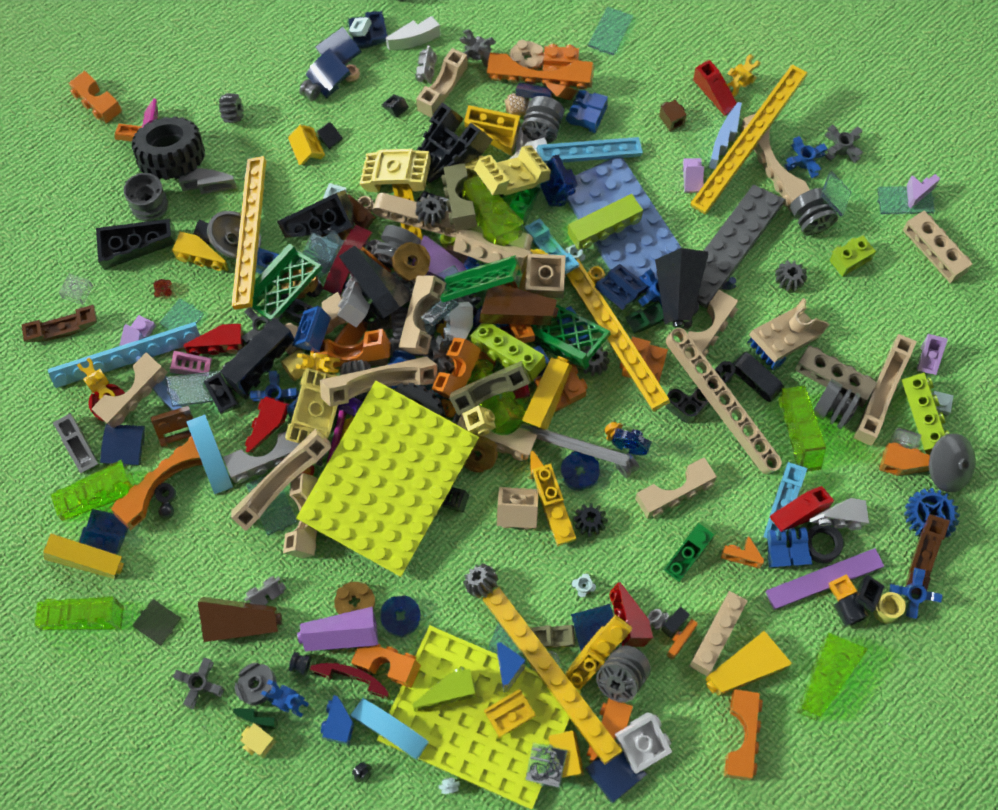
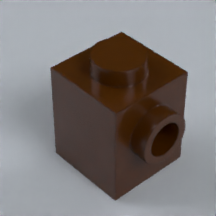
(672, 115)

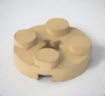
(528, 48)

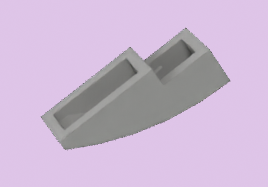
(207, 181)
(75, 442)

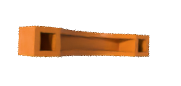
(575, 74)
(134, 505)

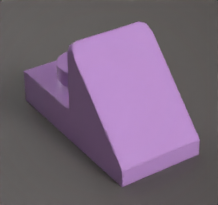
(693, 175)
(917, 191)
(138, 330)
(932, 353)

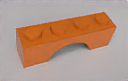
(372, 347)
(745, 708)

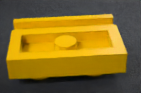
(509, 713)

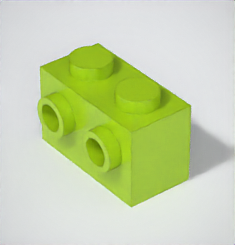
(852, 255)

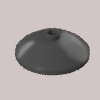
(224, 232)
(952, 462)

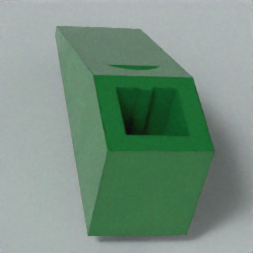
(524, 202)
(690, 550)

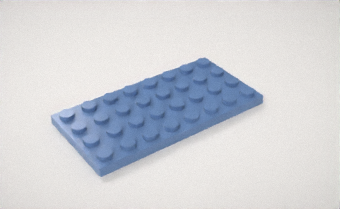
(637, 244)

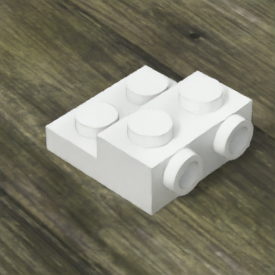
(644, 742)

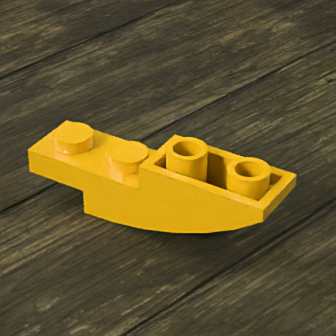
(553, 505)
(596, 651)

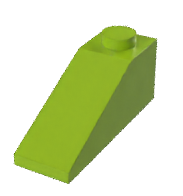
(452, 688)

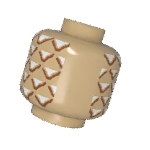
(516, 104)

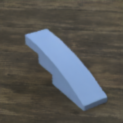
(727, 133)

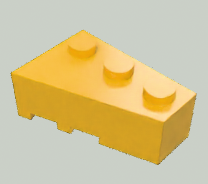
(498, 125)

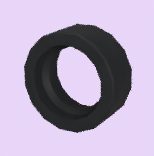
(834, 534)

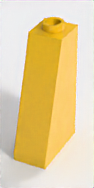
(548, 393)
(82, 557)
(751, 663)

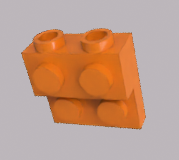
(559, 57)
(652, 355)
(573, 390)

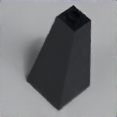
(679, 283)

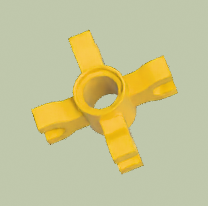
(742, 74)
(318, 362)
(95, 379)

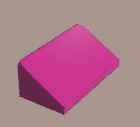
(151, 112)

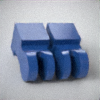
(587, 110)
(796, 554)

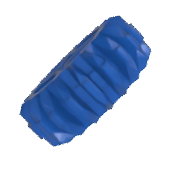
(917, 505)

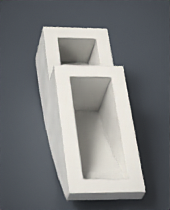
(413, 34)

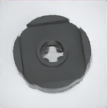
(248, 675)

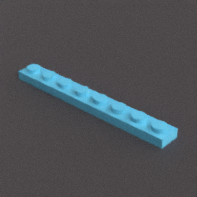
(125, 354)

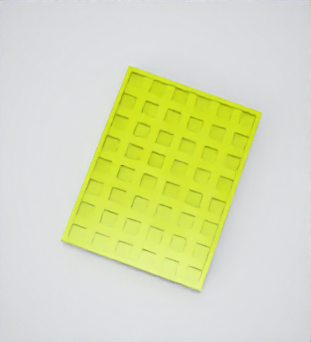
(388, 478)
(460, 731)

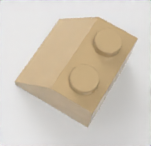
(546, 275)
(517, 507)

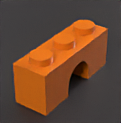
(103, 106)
(464, 356)
(402, 667)

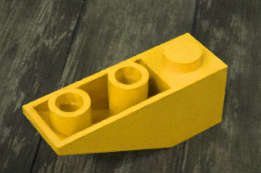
(193, 249)

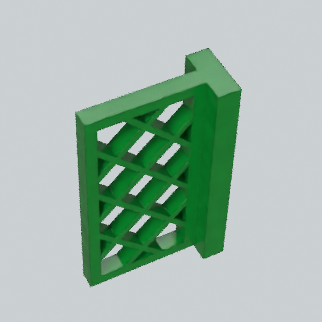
(273, 276)
(481, 278)
(569, 351)

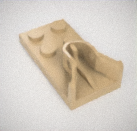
(788, 332)

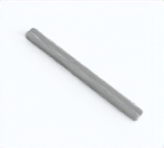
(578, 445)

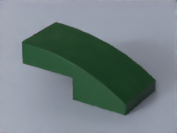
(646, 318)
(250, 716)

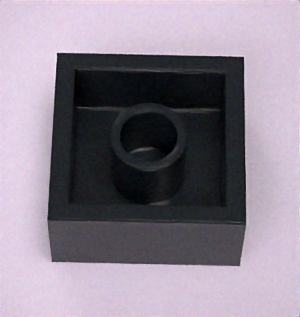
(675, 622)

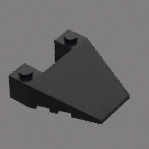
(448, 148)

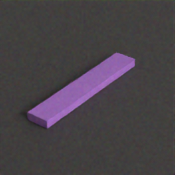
(819, 580)

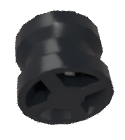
(299, 663)

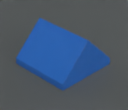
(312, 329)
(510, 666)

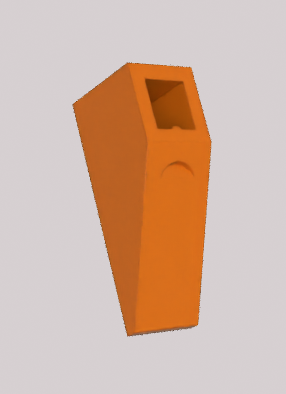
(903, 461)
(614, 719)

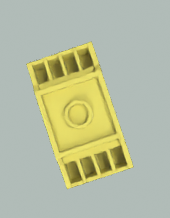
(395, 167)
(513, 174)
(311, 409)

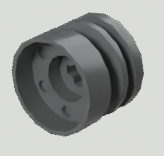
(542, 119)
(146, 197)
(813, 212)
(394, 238)
(836, 404)
(623, 673)

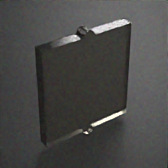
(156, 622)

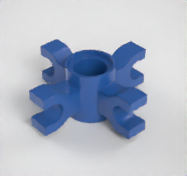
(805, 151)
(653, 291)
(274, 377)
(912, 609)
(285, 698)

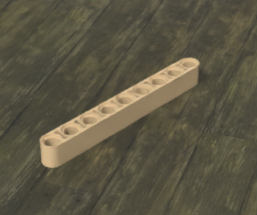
(403, 211)
(732, 404)

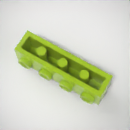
(605, 222)
(507, 349)
(924, 410)

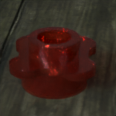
(162, 284)

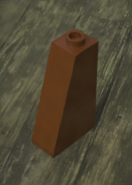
(516, 306)
(234, 619)

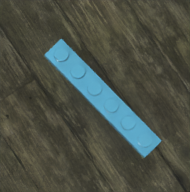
(591, 150)

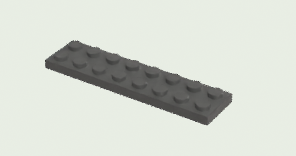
(736, 239)

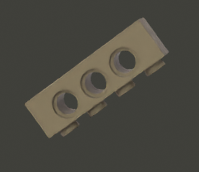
(808, 368)

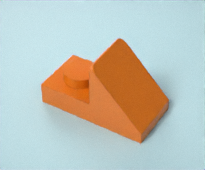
(748, 556)

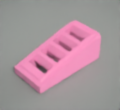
(189, 357)

